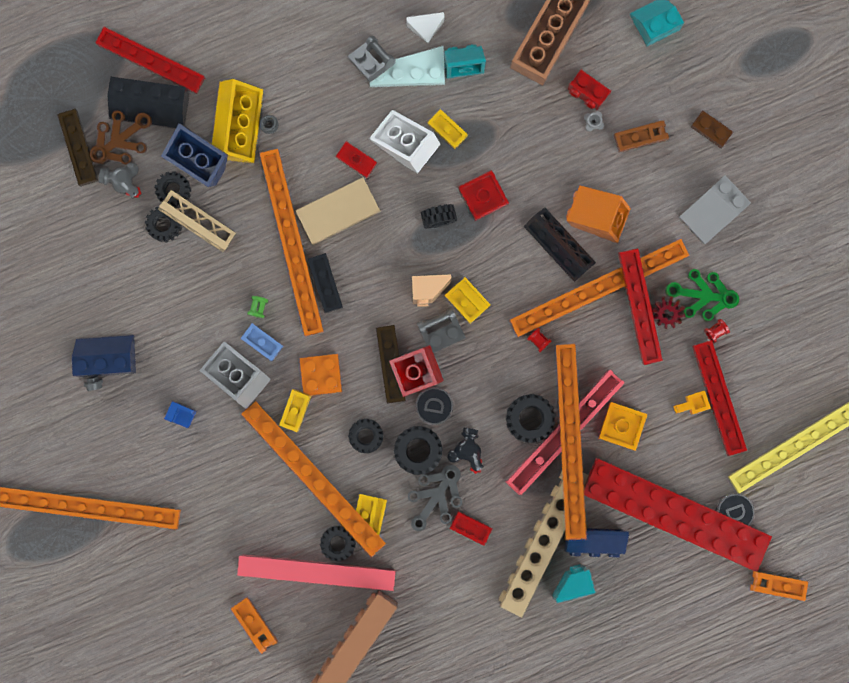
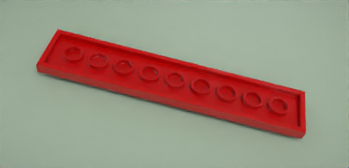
(676, 515)

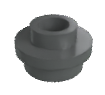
(269, 118)
(93, 383)

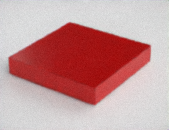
(483, 195)

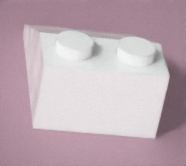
(405, 141)

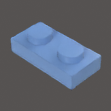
(262, 342)

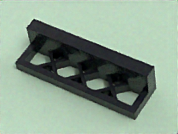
(557, 245)

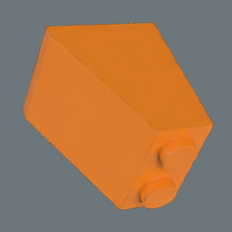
(598, 213)

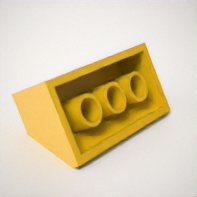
(237, 120)

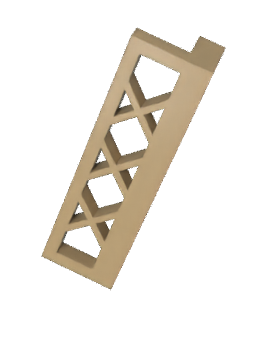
(194, 226)

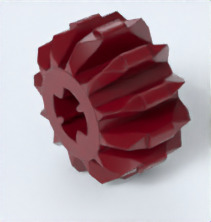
(671, 306)

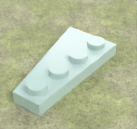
(415, 70)

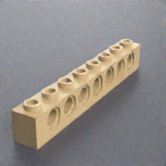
(518, 605)

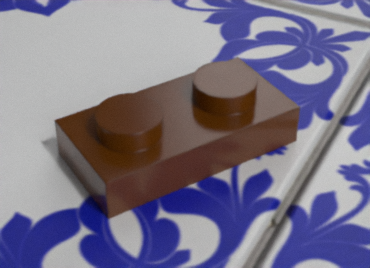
(711, 129)

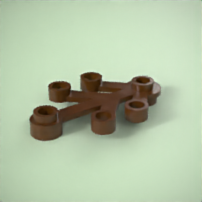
(118, 139)

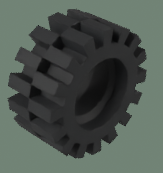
(167, 179)
(438, 216)
(151, 224)
(354, 436)
(326, 547)

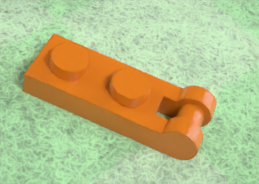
(780, 586)
(254, 624)

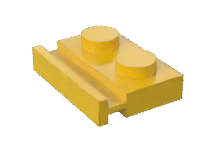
(467, 300)
(372, 510)

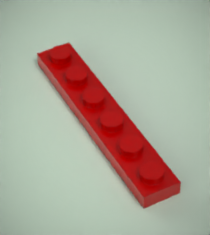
(150, 60)
(640, 306)
(719, 398)

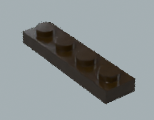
(77, 147)
(388, 351)

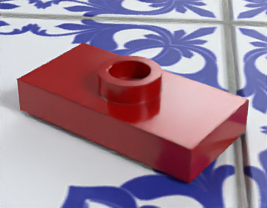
(356, 159)
(471, 528)

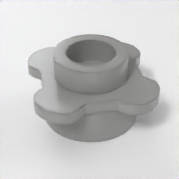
(597, 116)

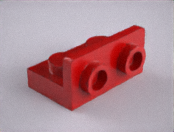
(589, 90)

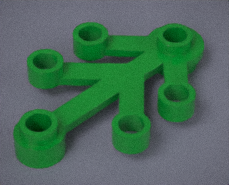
(705, 295)

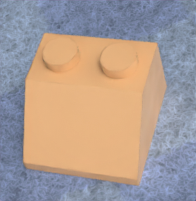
(428, 288)

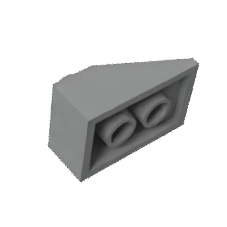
(714, 210)
(235, 375)

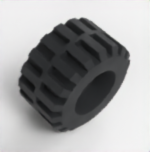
(547, 414)
(428, 464)

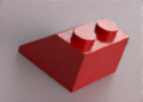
(416, 371)

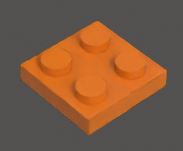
(321, 374)

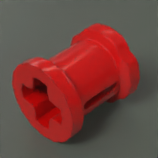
(717, 330)
(539, 340)

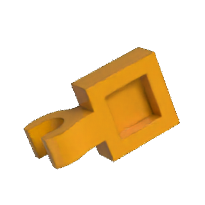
(695, 403)

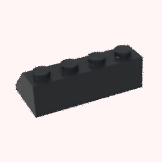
(162, 102)

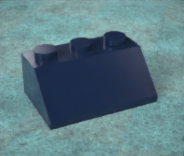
(195, 156)
(104, 356)
(599, 541)

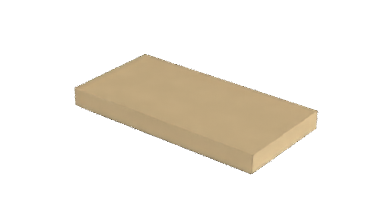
(338, 211)

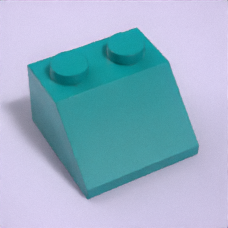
(657, 21)
(464, 61)
(574, 584)

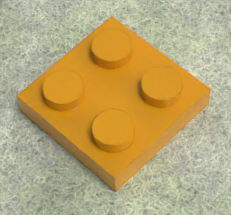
(622, 426)

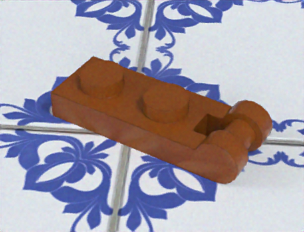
(641, 136)

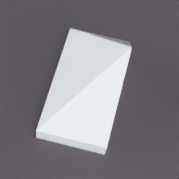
(425, 25)

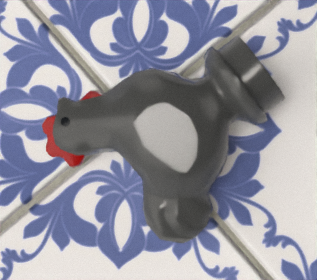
(121, 179)

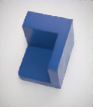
(180, 414)

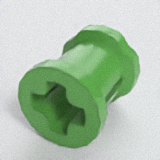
(262, 301)

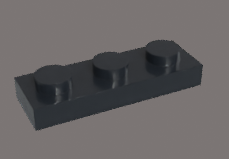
(325, 283)

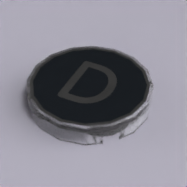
(434, 406)
(737, 507)

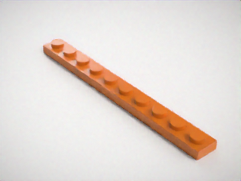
(291, 242)
(595, 290)
(571, 442)
(313, 479)
(89, 508)

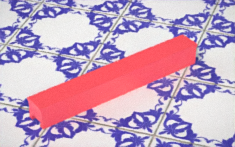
(551, 446)
(316, 572)

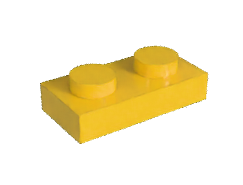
(447, 129)
(295, 410)

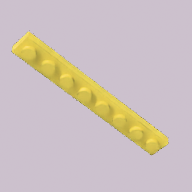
(790, 449)

